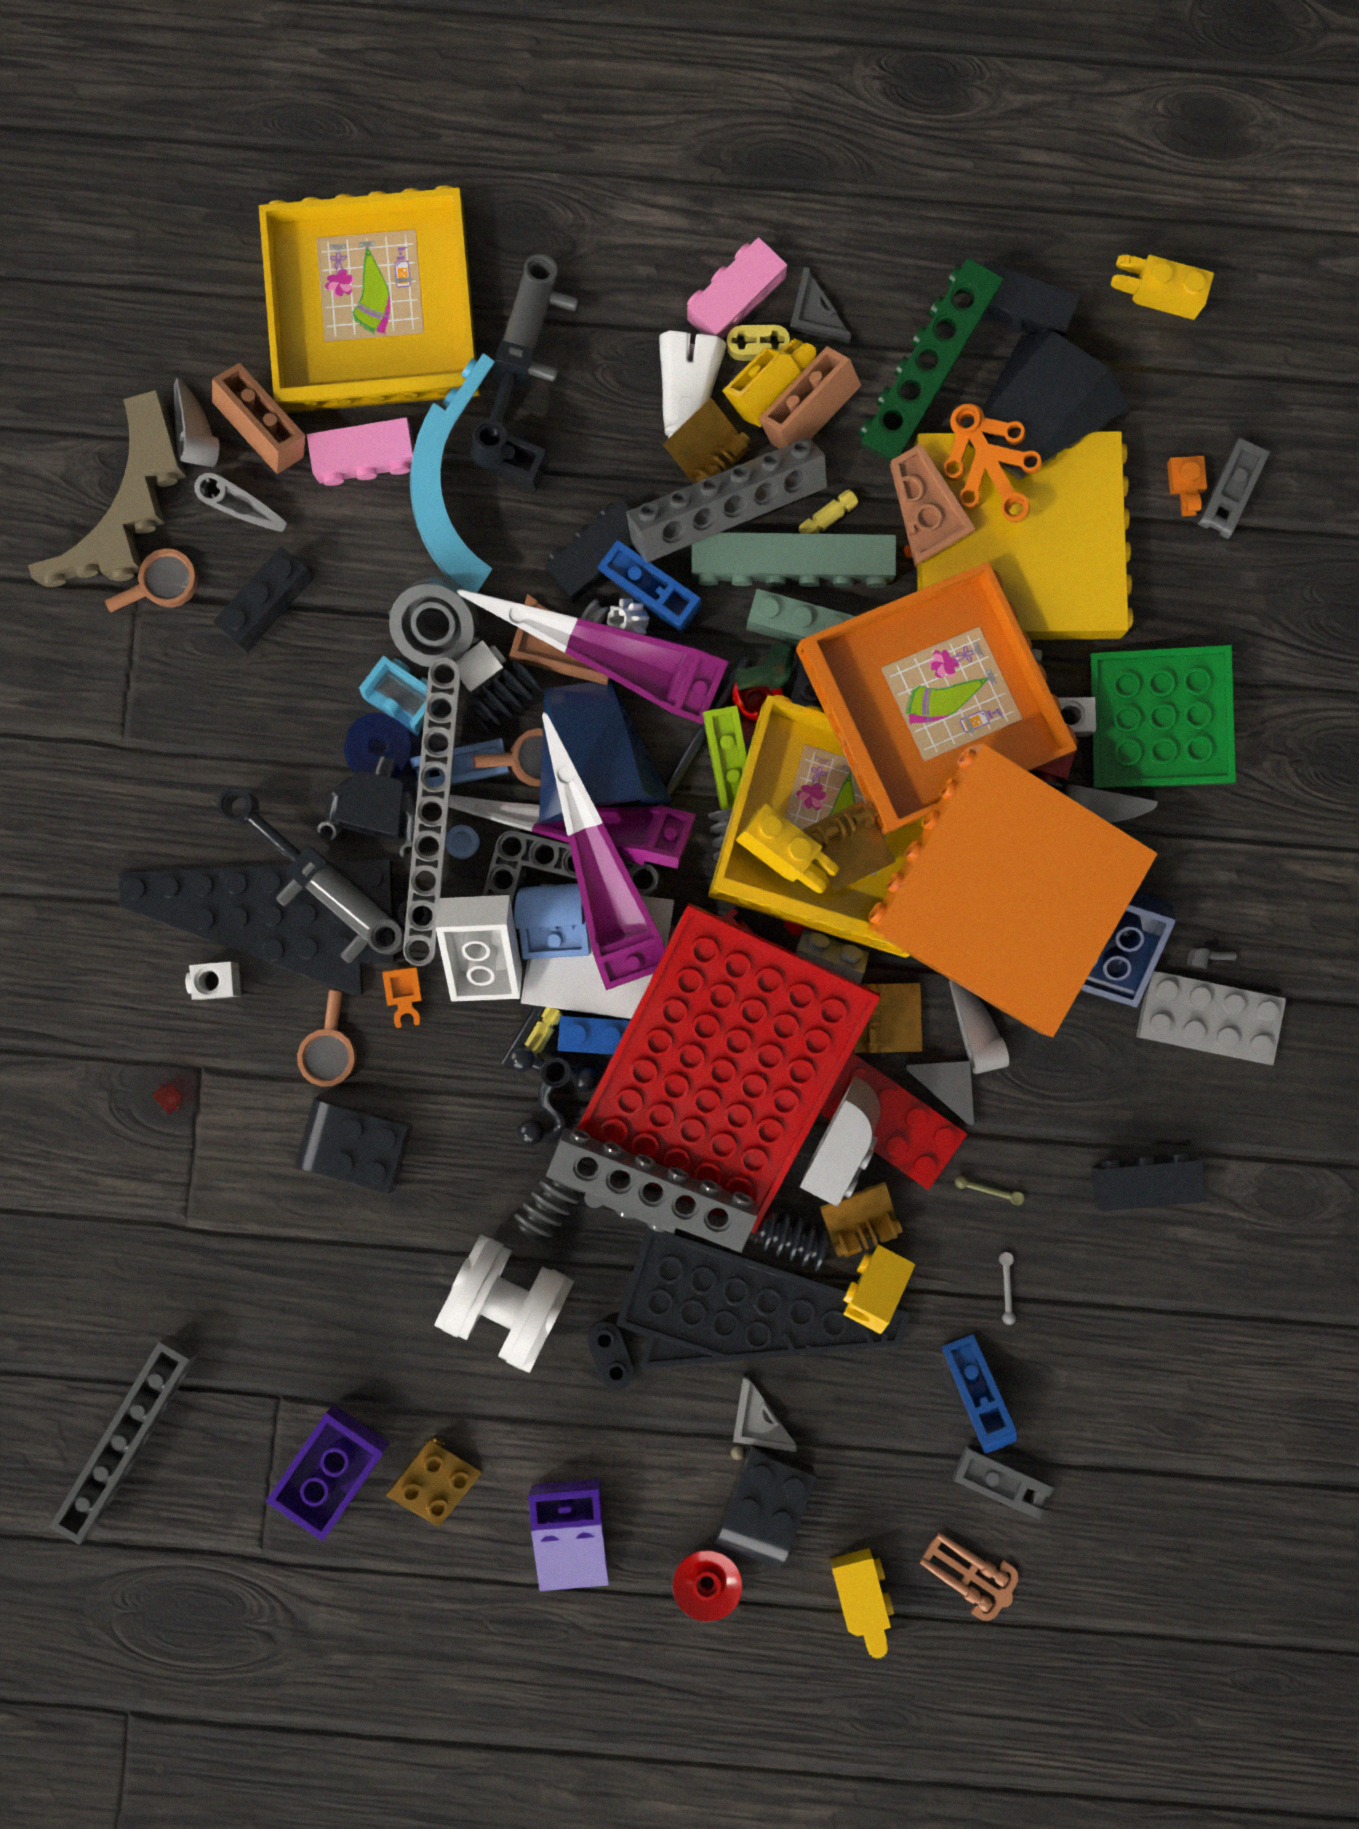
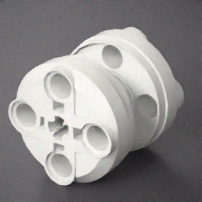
(483, 1292)

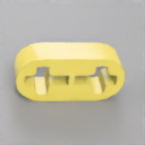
(756, 339)

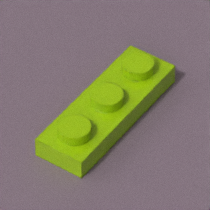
(726, 752)

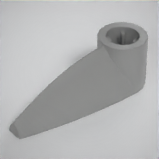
(192, 429)
(238, 502)
(1109, 805)
(980, 1036)

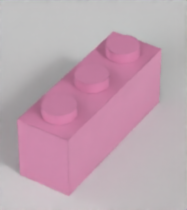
(736, 290)
(361, 451)

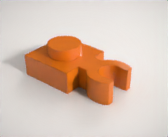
(402, 989)

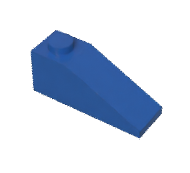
(651, 587)
(980, 1394)

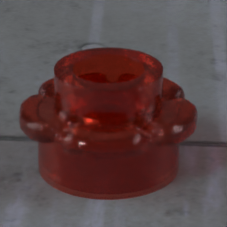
(168, 1098)

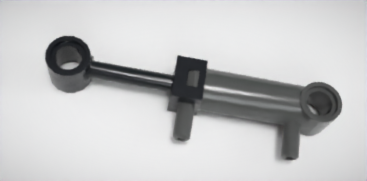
(516, 352)
(319, 877)

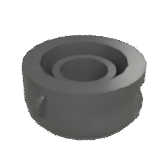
(415, 638)

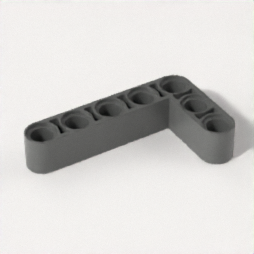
(560, 866)

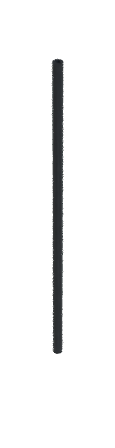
(671, 785)

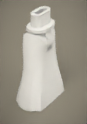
(687, 374)

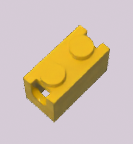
(878, 1289)

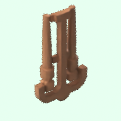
(1002, 1596)

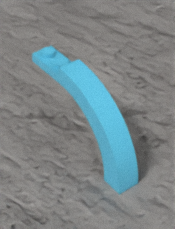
(427, 502)

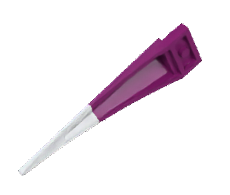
(656, 668)
(637, 832)
(617, 920)

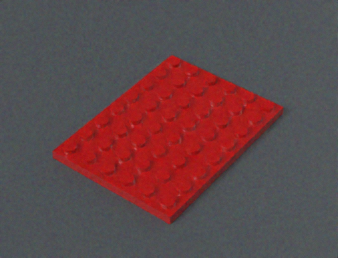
(728, 1058)

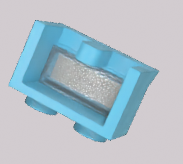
(397, 693)

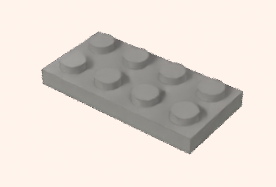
(1211, 1018)

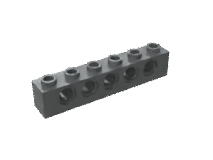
(727, 499)
(663, 1205)
(124, 1439)

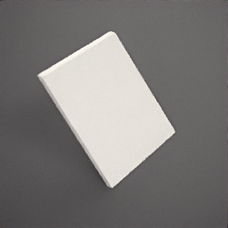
(576, 981)

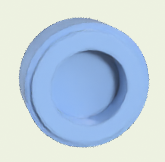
(462, 842)

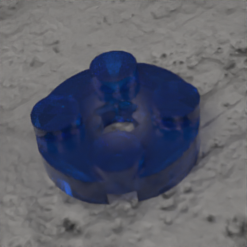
(384, 729)

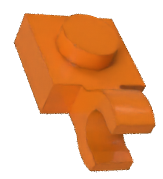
(1188, 479)

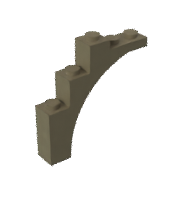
(136, 506)

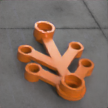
(987, 458)

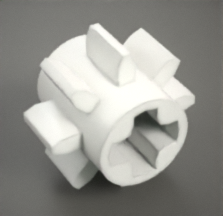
(628, 616)

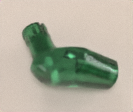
(773, 672)

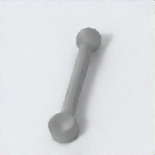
(1006, 1260)

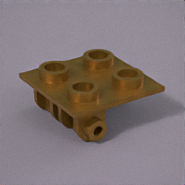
(706, 443)
(852, 843)
(895, 1020)
(859, 1218)
(433, 1482)

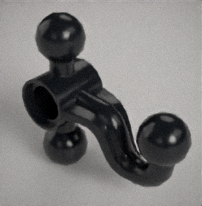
(584, 1079)

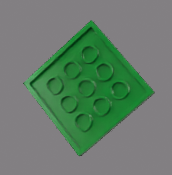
(1163, 717)

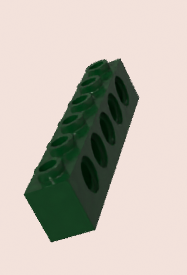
(981, 287)

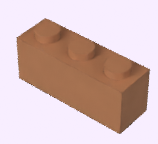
(810, 399)
(258, 418)

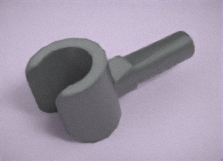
(1199, 957)

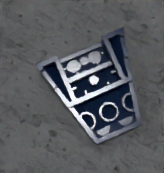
(601, 747)

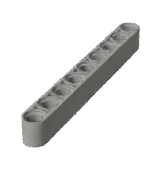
(428, 795)

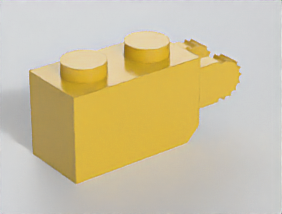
(1164, 284)
(767, 378)
(786, 848)
(861, 1598)

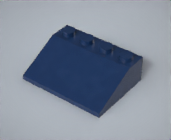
(1132, 951)

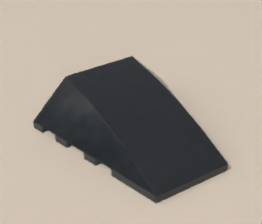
(1054, 394)

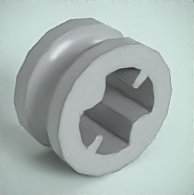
(595, 612)

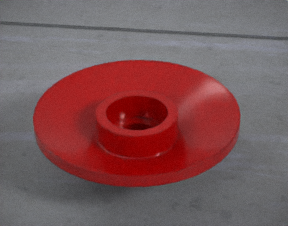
(709, 1602)

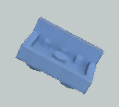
(551, 922)

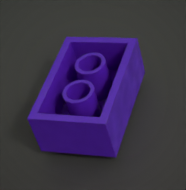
(327, 1472)

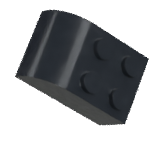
(353, 1145)
(765, 1506)

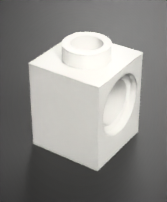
(480, 666)
(1084, 713)
(228, 980)

